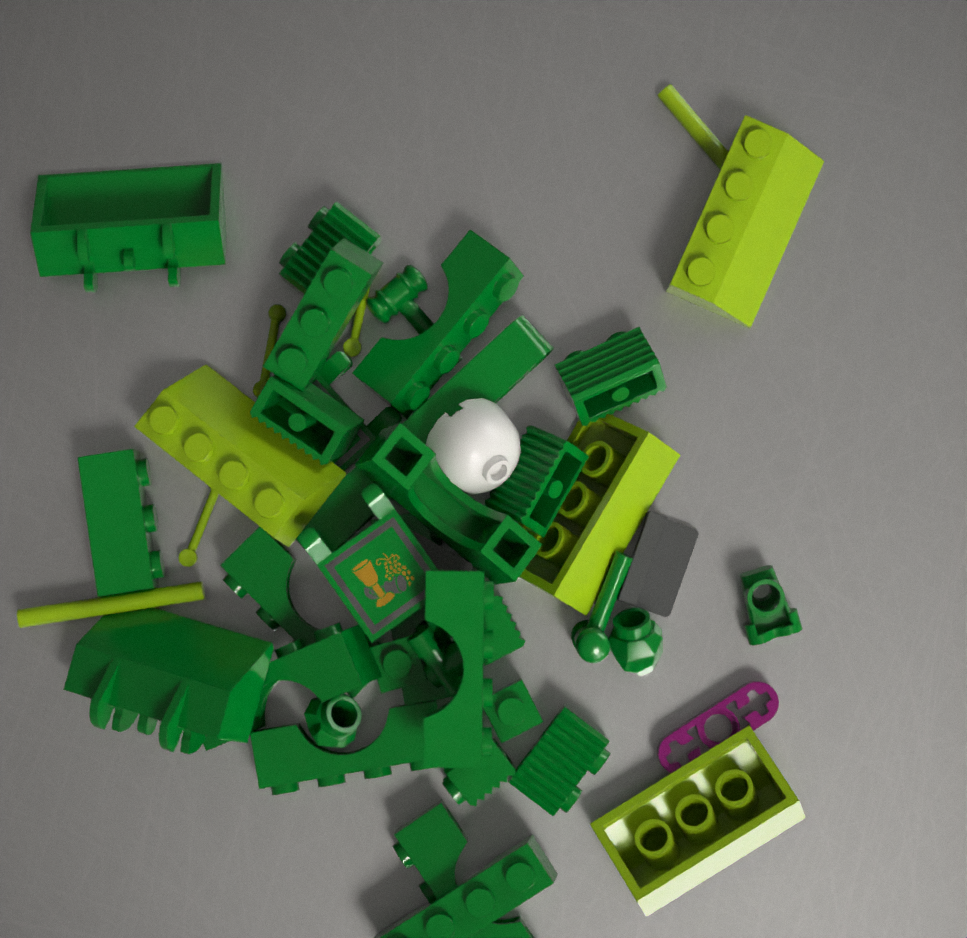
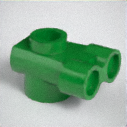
(770, 615)
(441, 656)

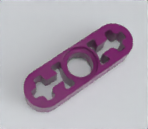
(740, 699)

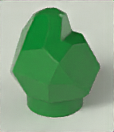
(636, 641)
(333, 721)

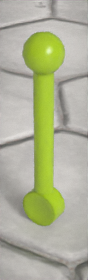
(277, 314)
(352, 346)
(189, 557)

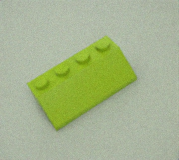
(746, 222)
(212, 434)
(600, 510)
(698, 820)

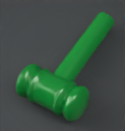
(400, 296)
(589, 634)

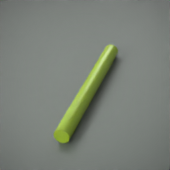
(111, 604)

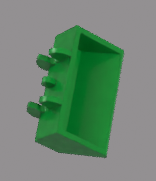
(129, 221)
(170, 672)

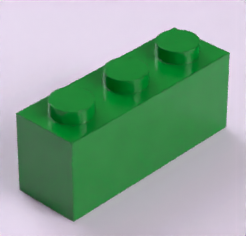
(323, 314)
(120, 522)

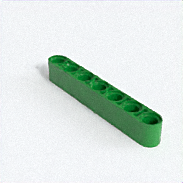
(486, 376)

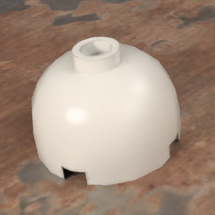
(476, 446)

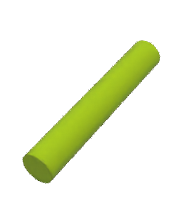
(693, 124)

